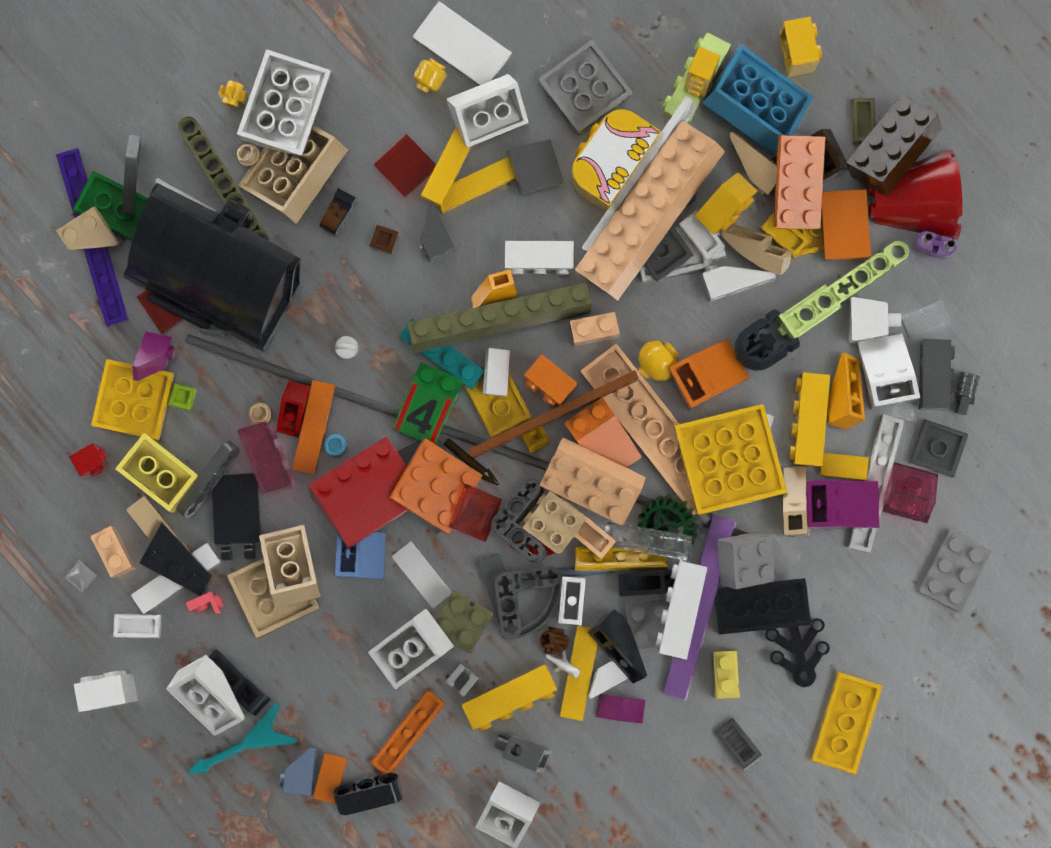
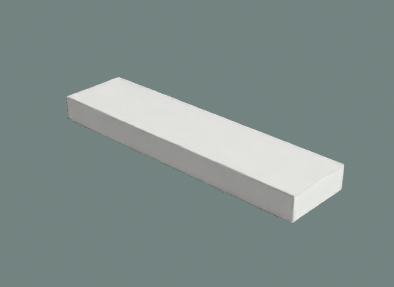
(163, 588)

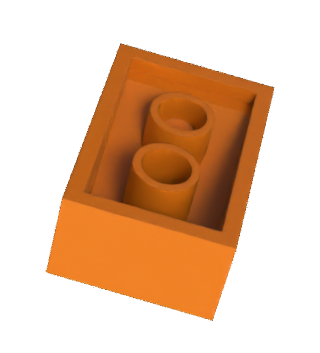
(602, 433)

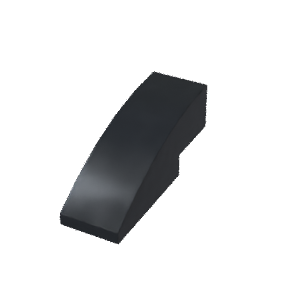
(645, 583)
(243, 688)

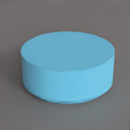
(335, 445)

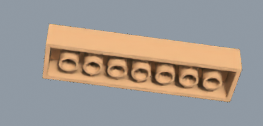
(650, 210)

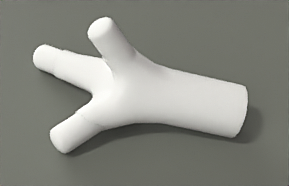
(564, 665)

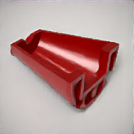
(924, 198)

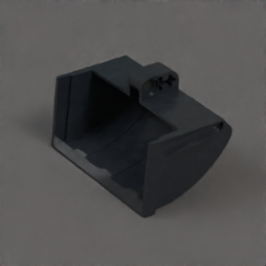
(213, 265)

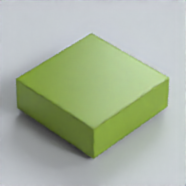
(182, 396)

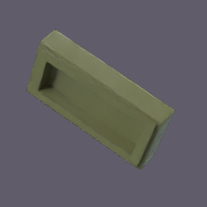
(862, 118)

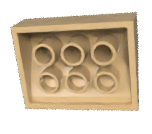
(292, 181)

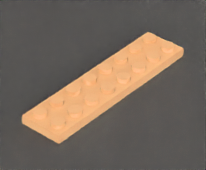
(643, 418)

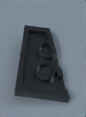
(173, 560)

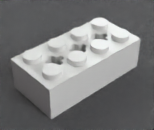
(682, 609)

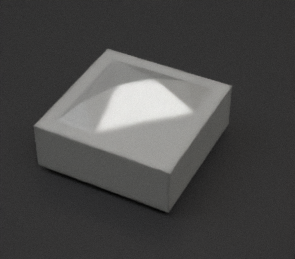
(81, 576)

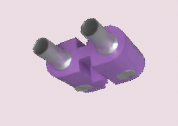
(934, 245)

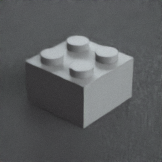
(746, 560)

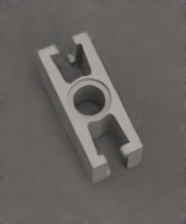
(462, 679)

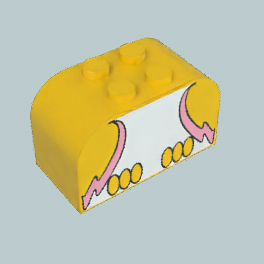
(611, 156)

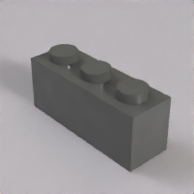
(936, 374)

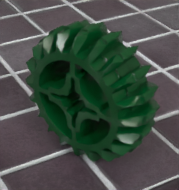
(665, 507)

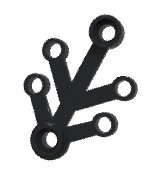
(798, 648)

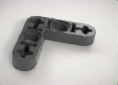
(130, 174)
(513, 525)

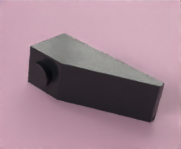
(618, 642)

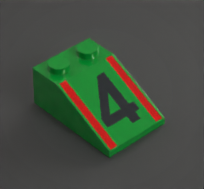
(428, 404)

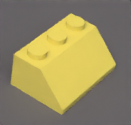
(157, 472)

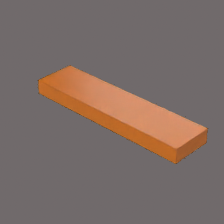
(313, 427)
(408, 732)

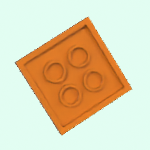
(433, 485)

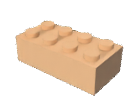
(592, 481)

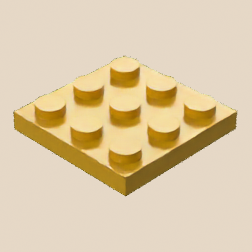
(130, 404)

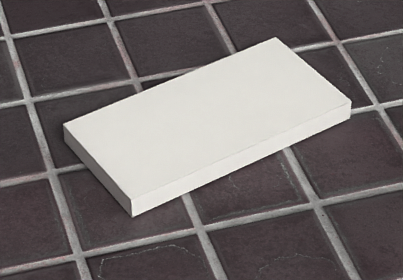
(461, 45)

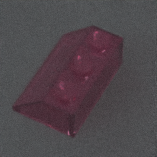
(266, 458)

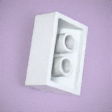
(488, 110)

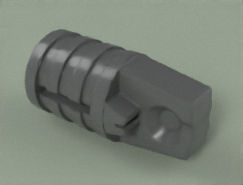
(966, 391)

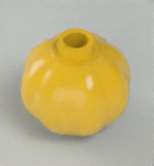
(656, 359)

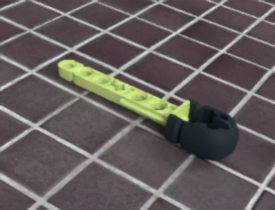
(793, 326)

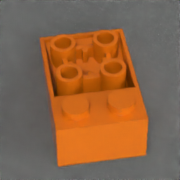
(708, 373)

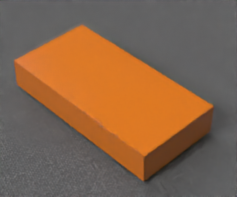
(329, 777)

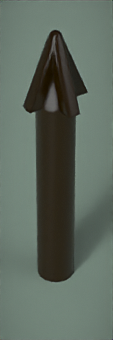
(471, 462)

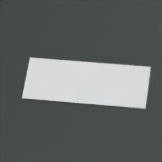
(422, 574)

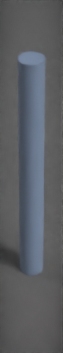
(565, 572)

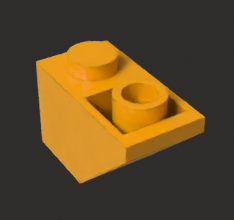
(495, 289)

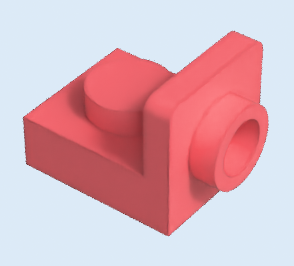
(201, 603)

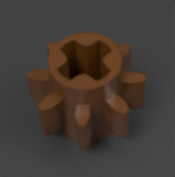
(554, 641)

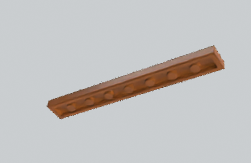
(553, 414)

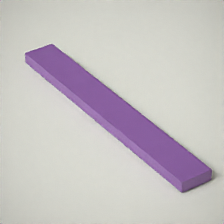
(682, 670)

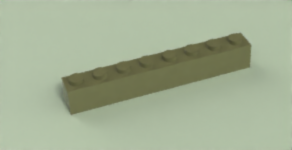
(499, 317)

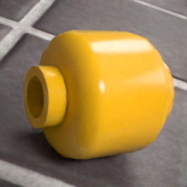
(429, 75)

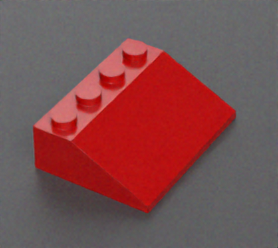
(358, 492)

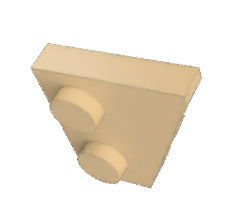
(87, 231)

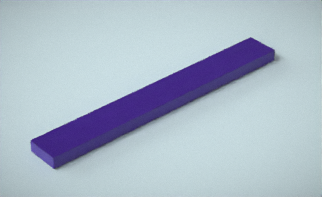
(97, 258)

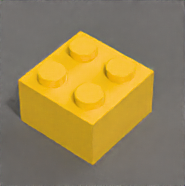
(800, 46)
(727, 204)

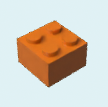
(549, 382)

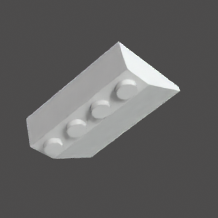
(283, 103)

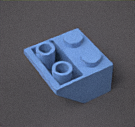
(362, 559)

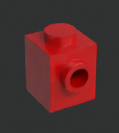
(89, 460)

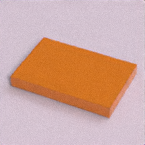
(845, 225)

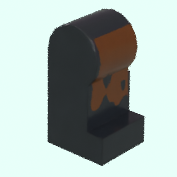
(338, 211)

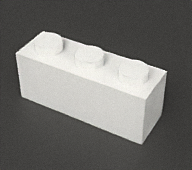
(539, 257)

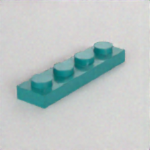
(451, 361)

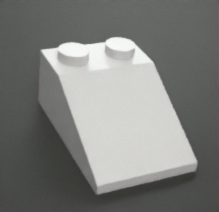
(206, 695)

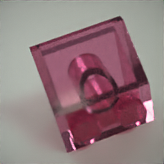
(911, 493)

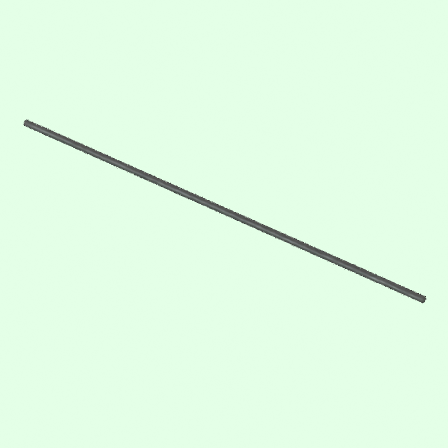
(381, 407)

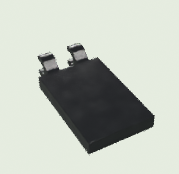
(236, 514)

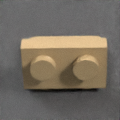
(553, 522)

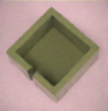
(463, 622)

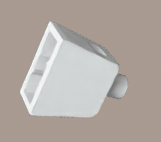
(869, 319)

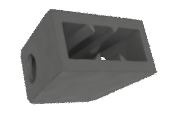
(532, 755)

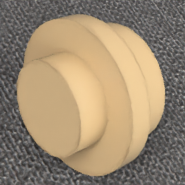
(247, 154)
(259, 413)

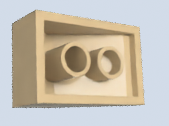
(289, 566)

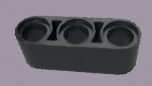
(368, 793)

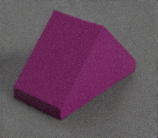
(620, 708)

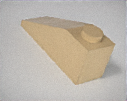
(757, 165)

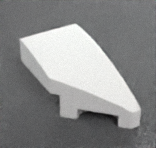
(605, 678)

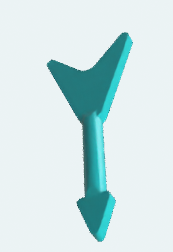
(259, 736)

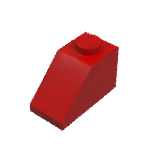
(293, 408)

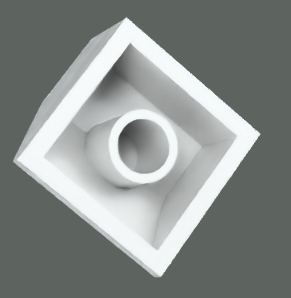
(507, 815)

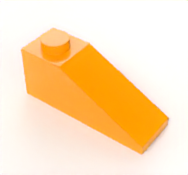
(846, 394)

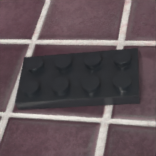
(763, 606)

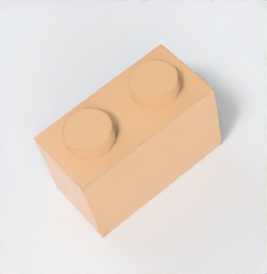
(594, 329)
(113, 552)

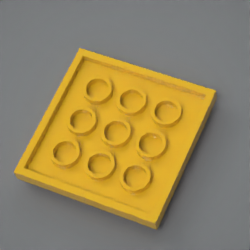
(730, 459)

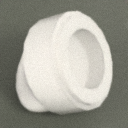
(346, 347)

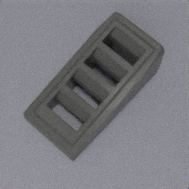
(753, 759)

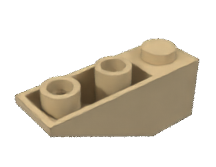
(795, 502)

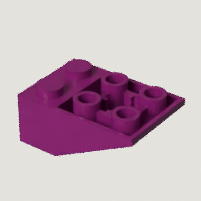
(842, 504)

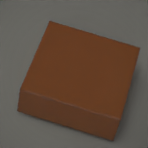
(384, 239)

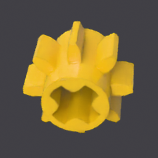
(232, 94)

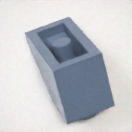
(300, 774)

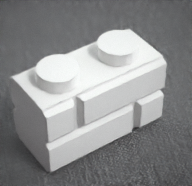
(571, 600)

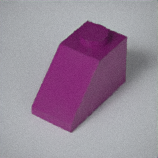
(152, 355)

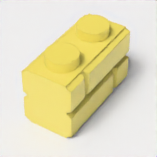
(725, 674)

